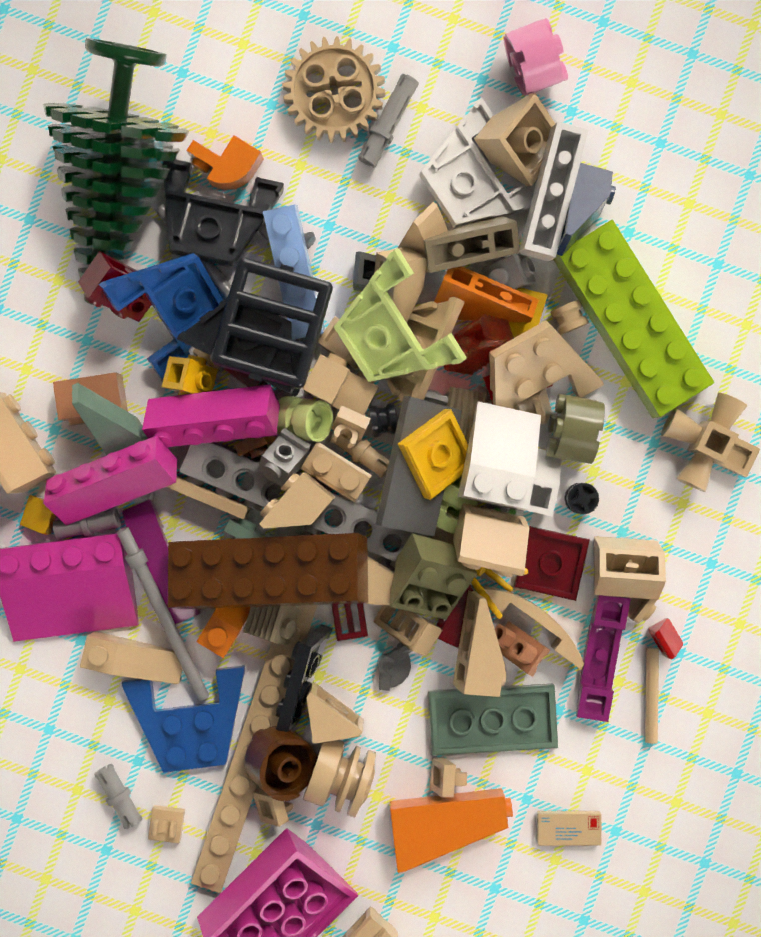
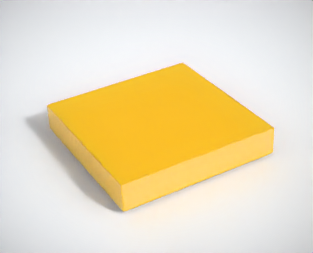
(435, 453)

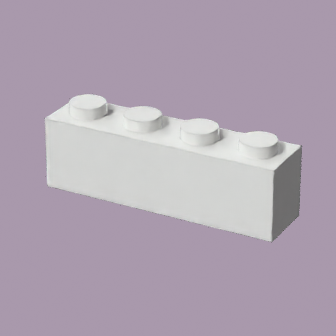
(553, 191)

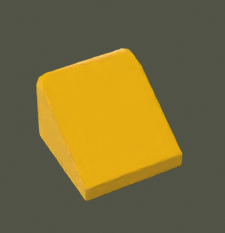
(37, 516)

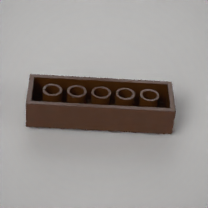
(268, 571)

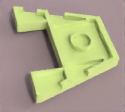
(381, 337)

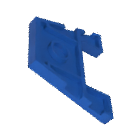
(178, 292)
(191, 733)

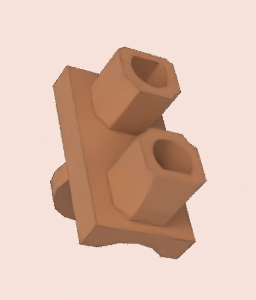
(520, 647)

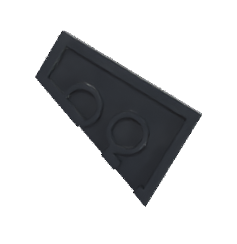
(305, 664)

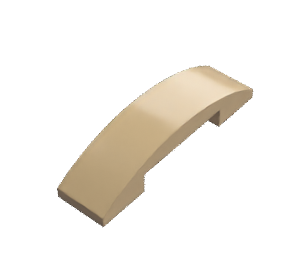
(562, 644)

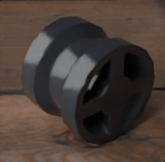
(383, 420)
(587, 497)

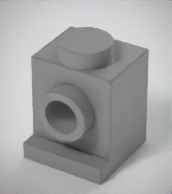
(283, 457)

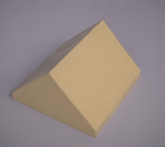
(330, 717)

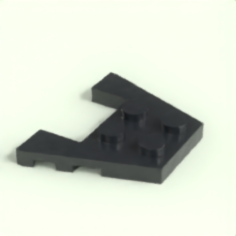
(213, 227)

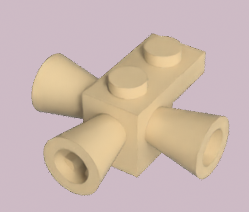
(712, 442)

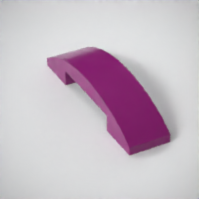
(148, 534)
(601, 656)

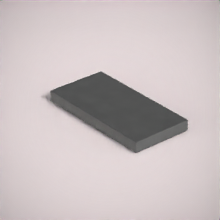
(401, 499)

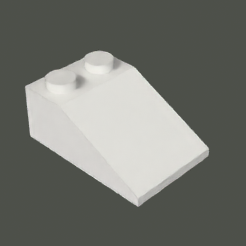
(501, 457)

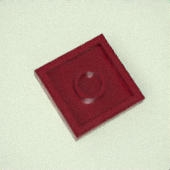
(553, 563)

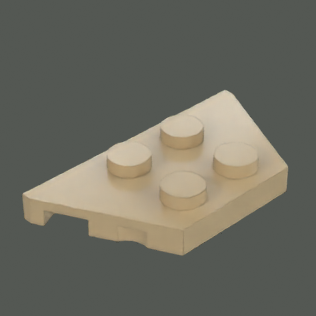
(429, 324)

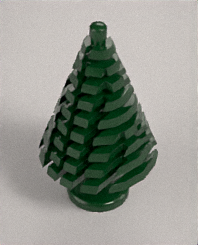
(111, 157)

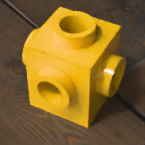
(189, 375)

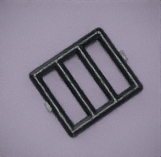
(313, 318)

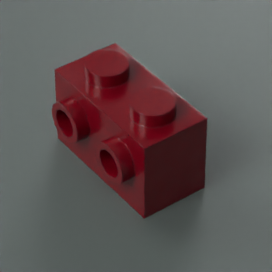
(105, 268)

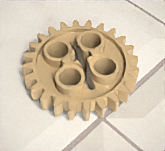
(328, 61)

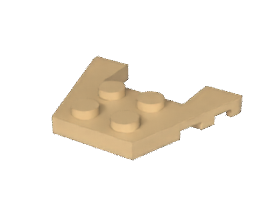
(534, 363)

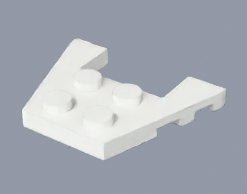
(465, 182)

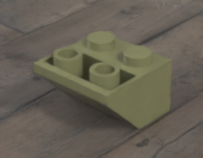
(429, 577)

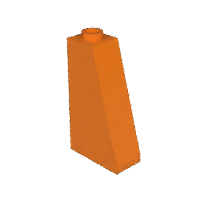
(439, 825)

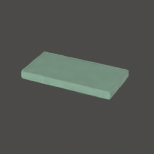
(479, 724)

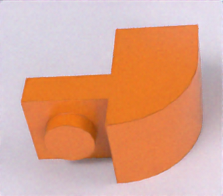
(232, 168)

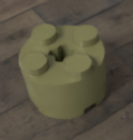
(575, 429)

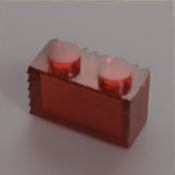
(478, 340)

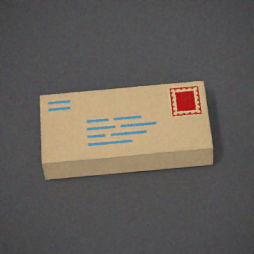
(569, 828)

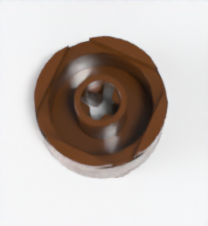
(280, 763)

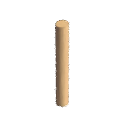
(652, 695)

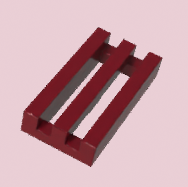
(352, 634)

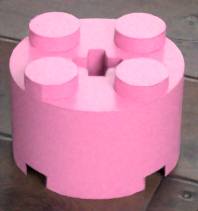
(535, 56)

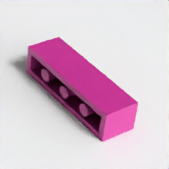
(213, 416)
(111, 480)

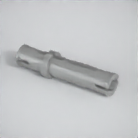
(382, 131)

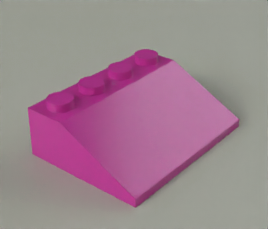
(67, 587)
(279, 895)

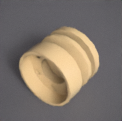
(341, 777)

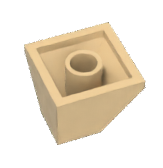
(517, 138)

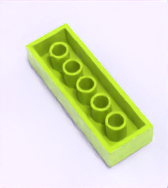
(633, 320)

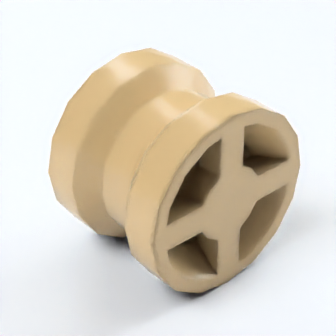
(569, 317)

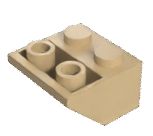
(299, 505)
(491, 540)
(628, 567)

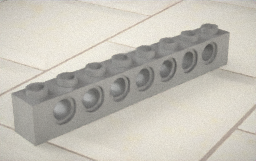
(197, 466)

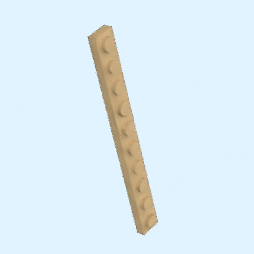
(238, 786)

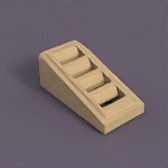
(422, 636)

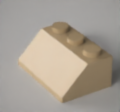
(21, 457)

